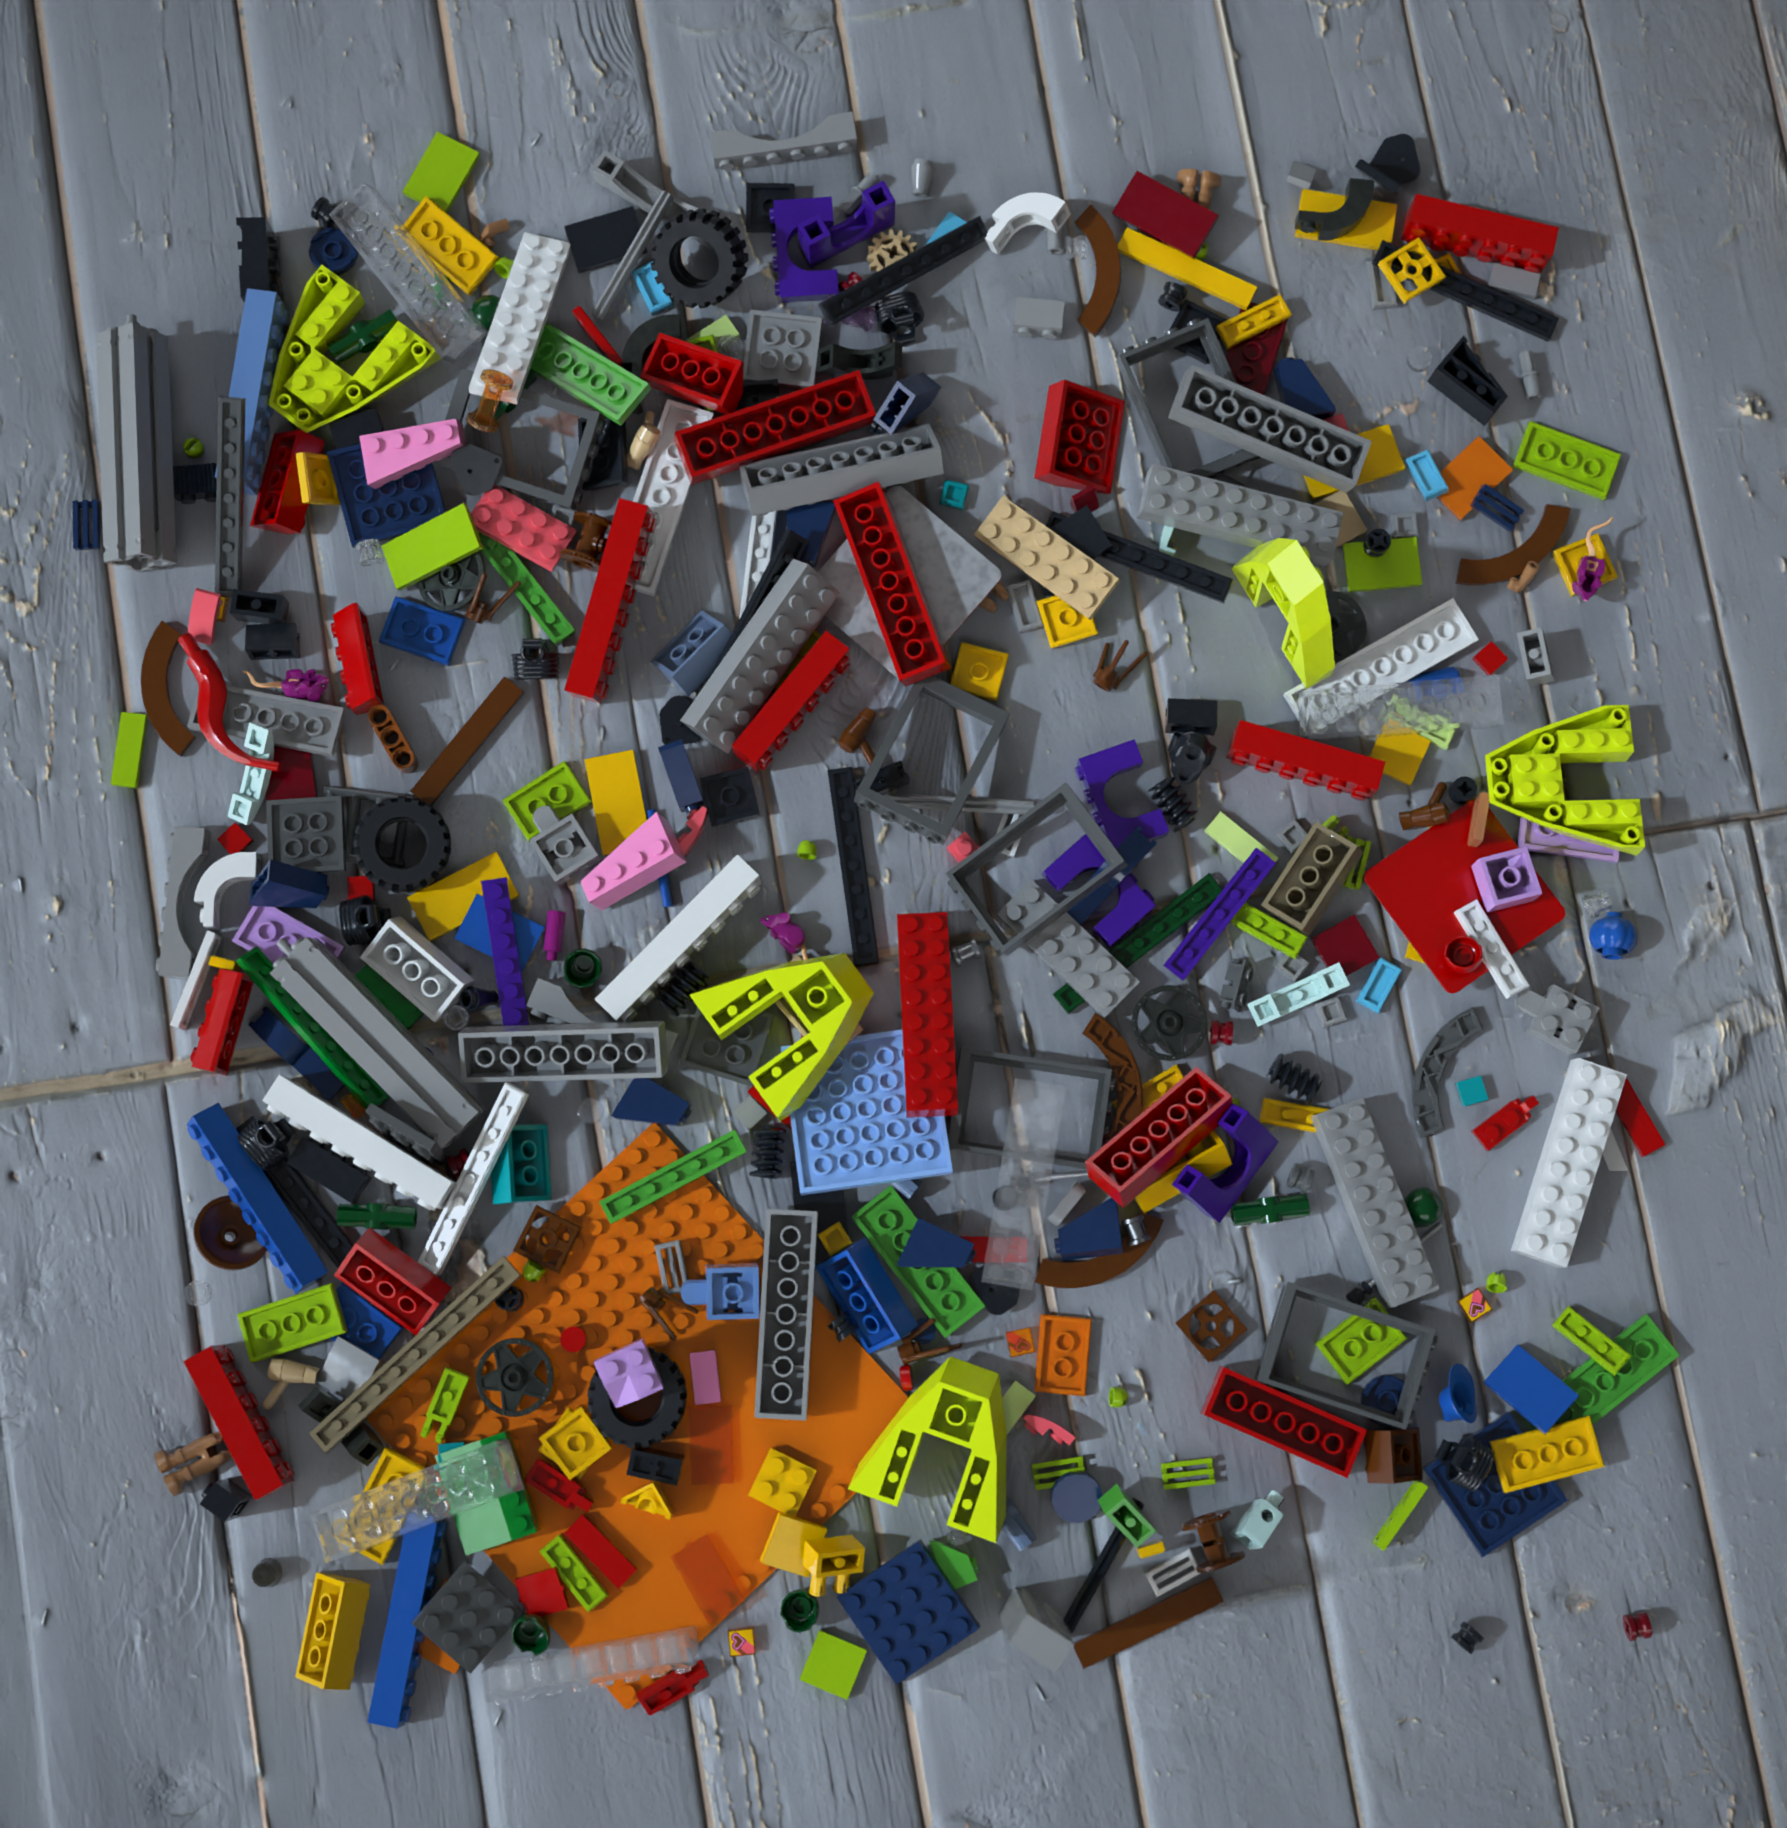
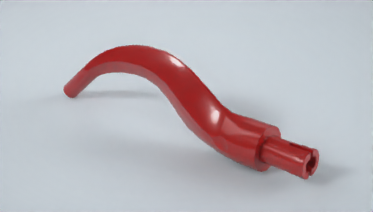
(212, 702)

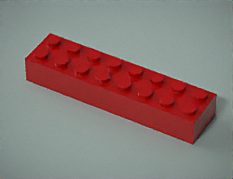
(774, 427)
(892, 584)
(610, 601)
(927, 1015)

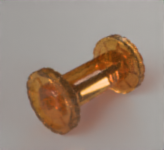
(484, 417)

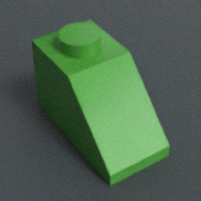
(1126, 1515)
(955, 1563)

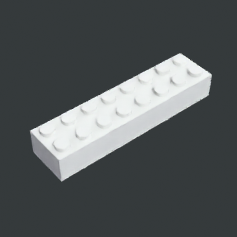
(679, 940)
(357, 1140)
(1568, 1163)

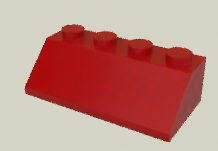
(694, 374)
(279, 497)
(357, 658)
(222, 1022)
(392, 1281)

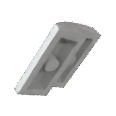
(347, 1368)

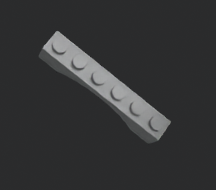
(833, 134)
(627, 183)
(189, 851)
(553, 1001)

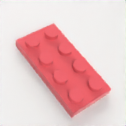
(522, 527)

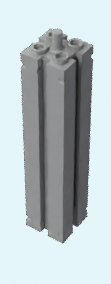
(136, 447)
(376, 1040)

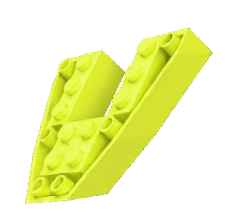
(314, 389)
(1284, 573)
(1528, 778)
(825, 996)
(960, 1406)

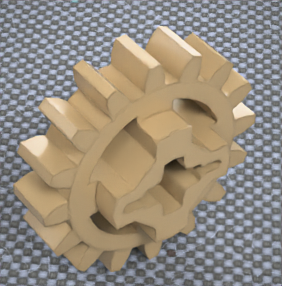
(885, 252)

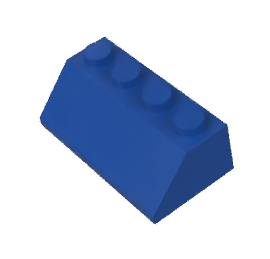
(868, 1295)

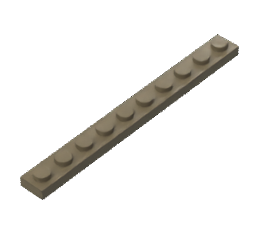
(415, 1354)

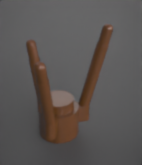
(478, 609)
(1106, 677)
(653, 1302)
(912, 1351)

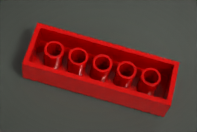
(1479, 233)
(791, 702)
(1305, 760)
(1158, 1137)
(239, 1420)
(1283, 1421)

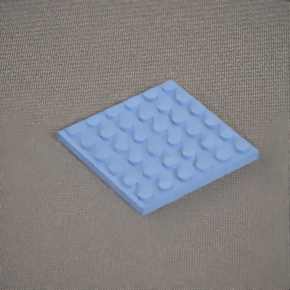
(857, 1125)

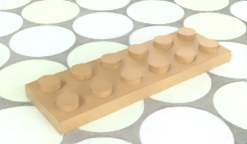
(1046, 557)

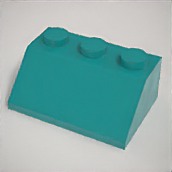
(523, 1167)

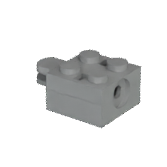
(562, 845)
(1557, 1015)

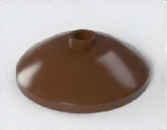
(224, 1218)

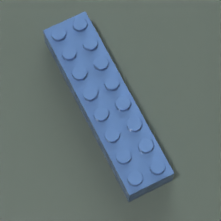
(254, 372)

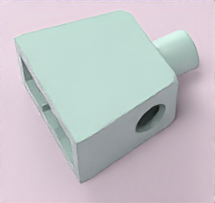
(1251, 1528)

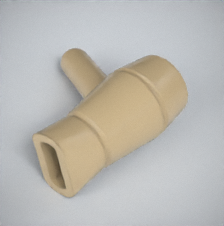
(643, 442)
(287, 1372)

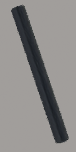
(1095, 1576)

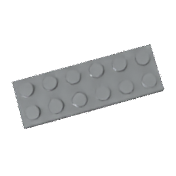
(293, 721)
(1070, 951)

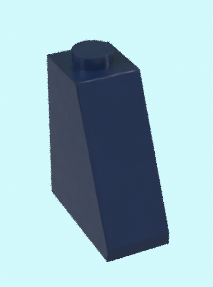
(1301, 390)
(906, 401)
(812, 524)
(681, 776)
(288, 887)
(651, 1104)
(1091, 1234)
(935, 1248)

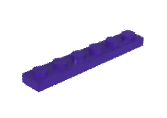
(1219, 914)
(505, 952)

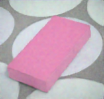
(705, 1377)

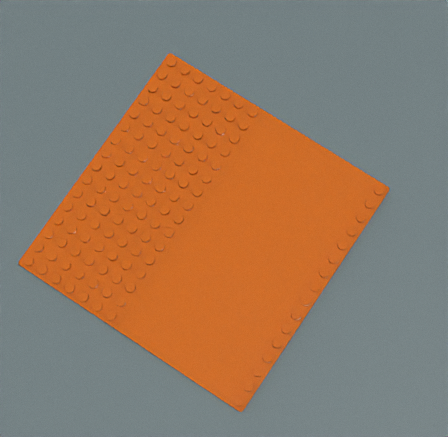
(600, 1293)

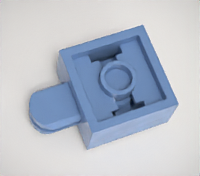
(725, 1289)

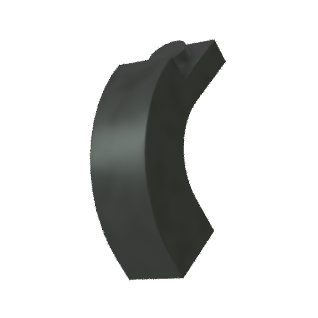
(1343, 220)
(643, 339)
(872, 363)
(360, 1443)

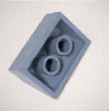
(693, 653)

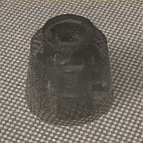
(267, 1573)

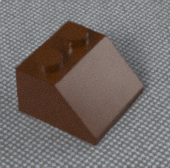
(1393, 1455)

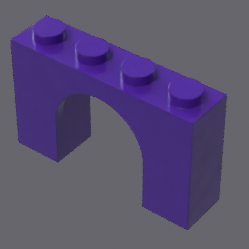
(874, 215)
(794, 282)
(1096, 772)
(1132, 901)
(1252, 1147)

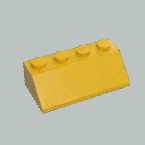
(1207, 1157)
(333, 1631)

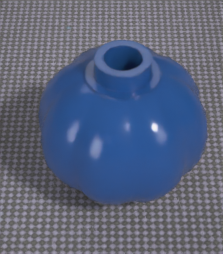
(1613, 936)

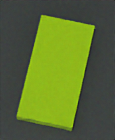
(1566, 460)
(432, 546)
(292, 1323)

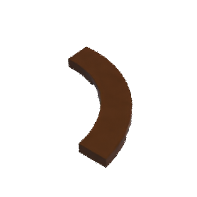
(1107, 270)
(1513, 563)
(155, 689)
(1124, 1069)
(1099, 1268)

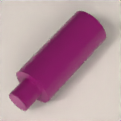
(554, 934)

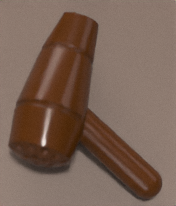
(855, 735)
(1428, 815)

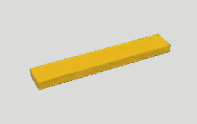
(1186, 269)

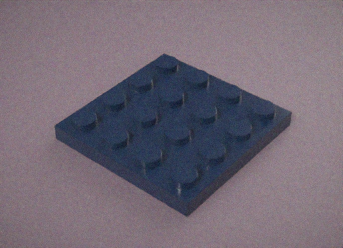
(385, 510)
(1488, 1513)
(908, 1611)

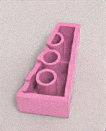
(403, 450)
(634, 863)

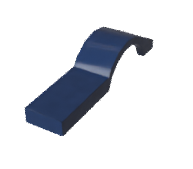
(1132, 851)
(296, 1053)

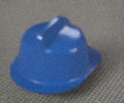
(1458, 1397)

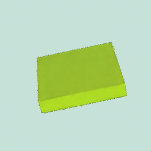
(833, 1664)

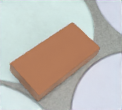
(1478, 819)

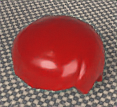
(1463, 954)

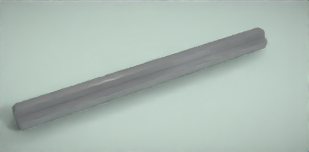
(632, 255)
(971, 804)

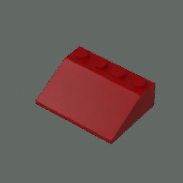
(1079, 437)

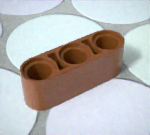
(384, 731)

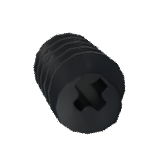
(1174, 803)
(683, 988)
(1294, 1078)
(767, 1152)

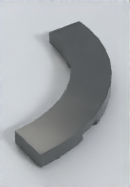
(1431, 1068)

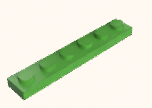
(529, 591)
(673, 1176)

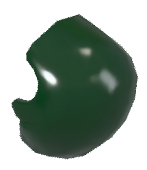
(485, 309)
(582, 967)
(1423, 1206)
(799, 1610)
(531, 1634)

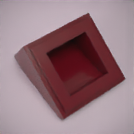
(1083, 498)

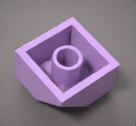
(1506, 879)
(629, 1373)

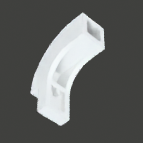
(1024, 211)
(218, 878)

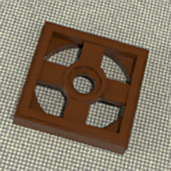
(521, 1247)
(1218, 1319)

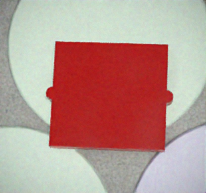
(542, 1592)

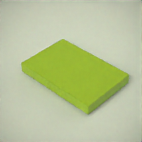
(441, 172)
(1393, 570)
(555, 789)
(1358, 1343)

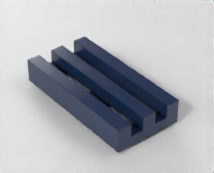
(85, 504)
(1514, 518)

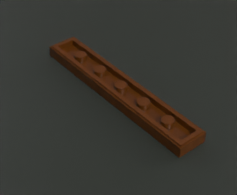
(467, 741)
(1147, 1622)

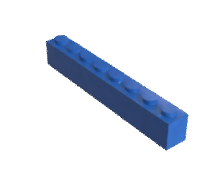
(257, 1199)
(401, 1638)

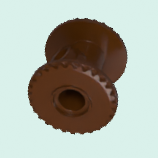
(592, 541)
(1213, 1541)

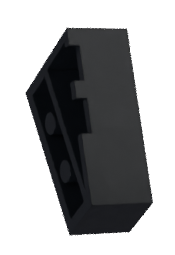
(258, 255)
(1468, 383)

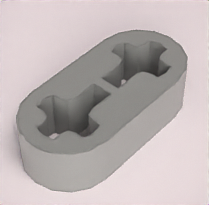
(1066, 1204)

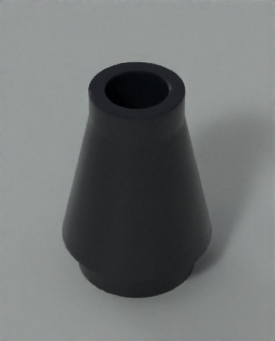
(477, 998)

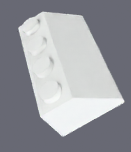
(416, 968)

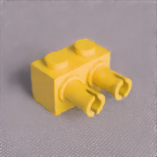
(832, 1557)

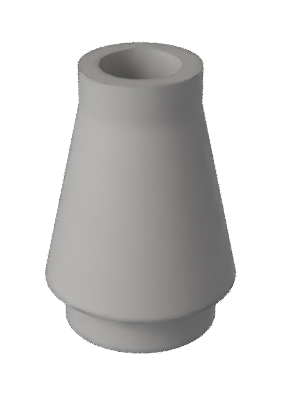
(922, 173)

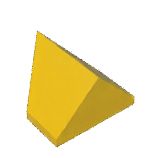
(651, 1499)

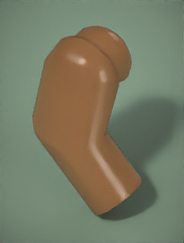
(491, 230)
(1526, 577)

